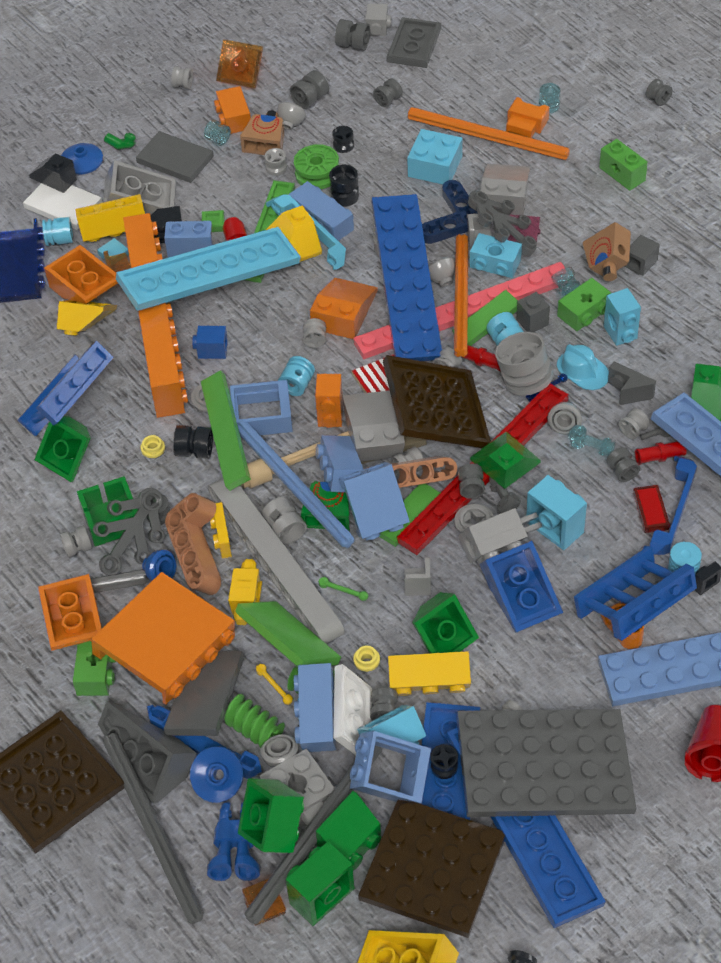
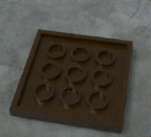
(436, 402)
(53, 781)
(432, 867)

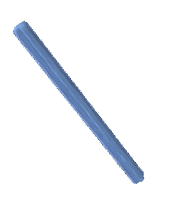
(295, 485)

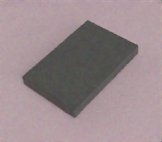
(414, 42)
(174, 156)

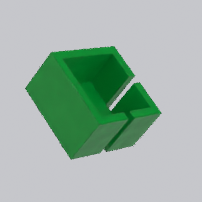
(95, 510)

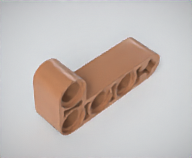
(408, 470)
(185, 530)

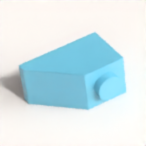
(398, 723)

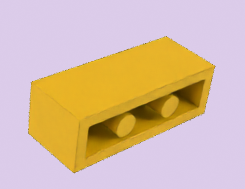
(107, 217)
(429, 673)

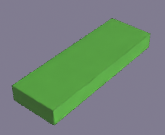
(479, 320)
(414, 505)

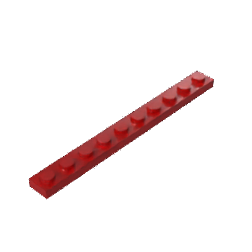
(449, 501)

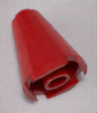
(704, 749)

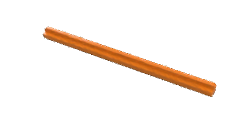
(488, 133)
(461, 296)

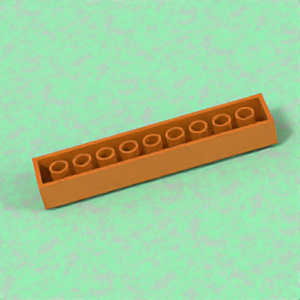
(155, 324)

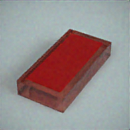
(651, 508)

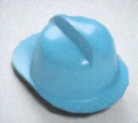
(582, 367)

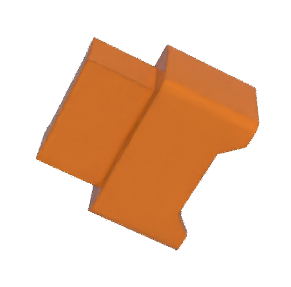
(526, 118)

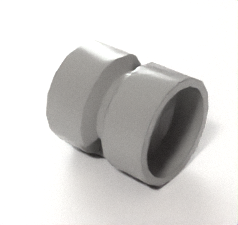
(284, 520)

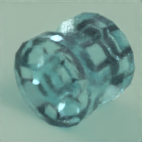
(217, 132)

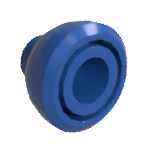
(159, 562)

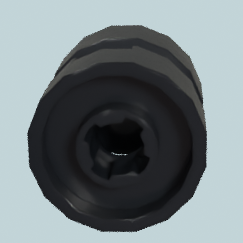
(344, 184)
(193, 441)

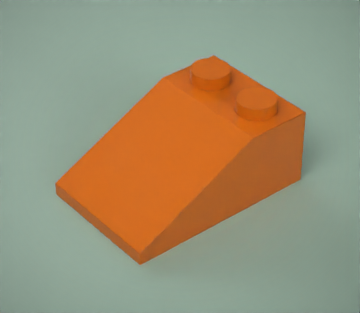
(79, 276)
(343, 306)
(70, 611)

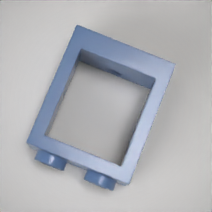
(261, 393)
(414, 769)

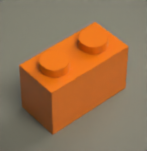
(232, 109)
(329, 400)

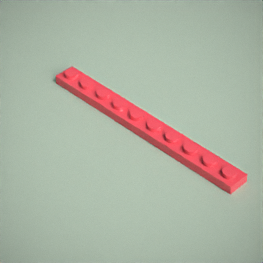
(520, 287)

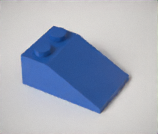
(521, 586)

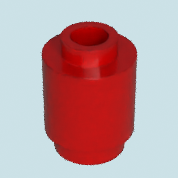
(233, 228)

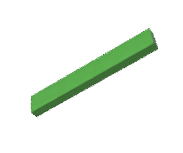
(268, 215)
(225, 430)

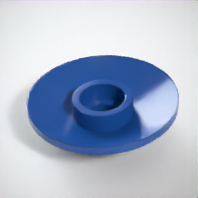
(85, 157)
(204, 777)

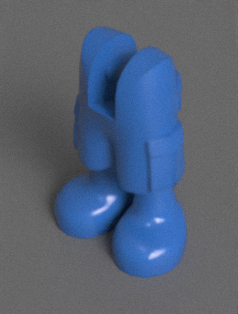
(226, 838)

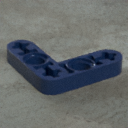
(458, 217)

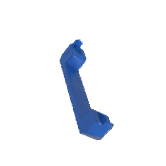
(685, 472)
(250, 762)

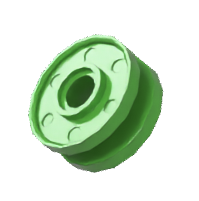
(314, 165)

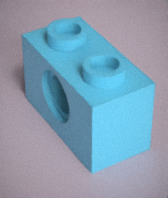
(495, 256)
(622, 316)

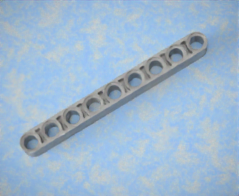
(277, 562)

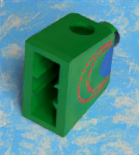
(334, 501)

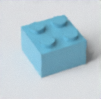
(434, 156)
(558, 511)

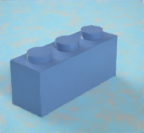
(325, 210)
(337, 459)
(315, 707)

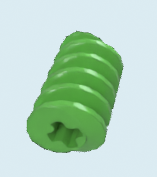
(250, 723)

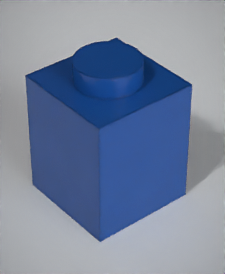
(211, 342)

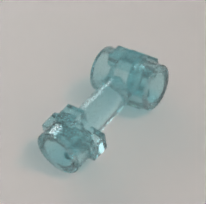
(579, 439)

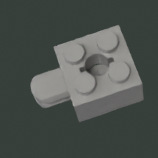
(496, 535)
(305, 778)

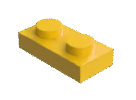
(220, 539)

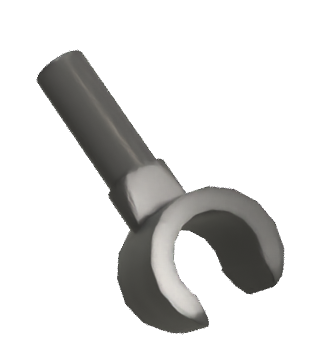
(658, 431)

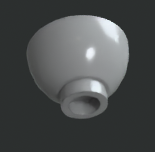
(291, 114)
(442, 271)
(564, 417)
(278, 749)

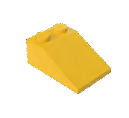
(407, 948)

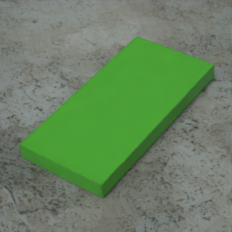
(287, 633)

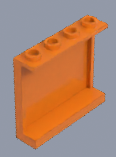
(165, 636)

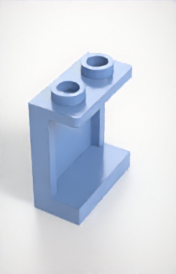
(187, 236)
(375, 500)

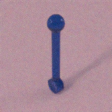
(562, 378)

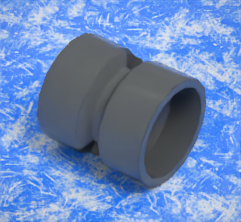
(352, 34)
(309, 89)

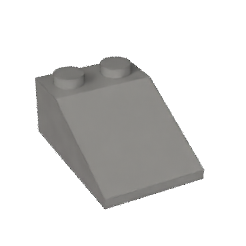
(127, 180)
(506, 183)
(373, 425)

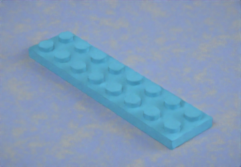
(207, 268)

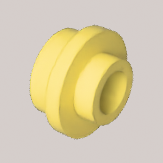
(155, 443)
(363, 653)

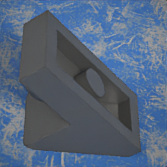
(633, 385)

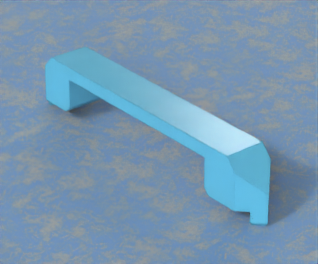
(336, 250)

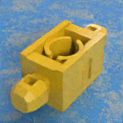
(244, 587)

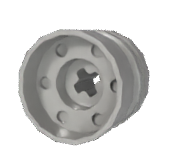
(524, 363)

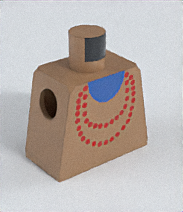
(263, 133)
(608, 250)

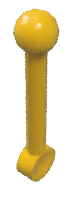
(262, 671)

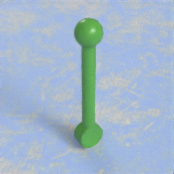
(324, 583)

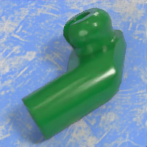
(127, 142)

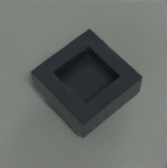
(707, 577)

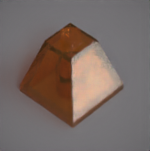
(239, 63)

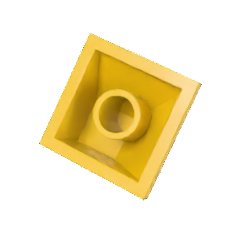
(300, 232)
(79, 317)

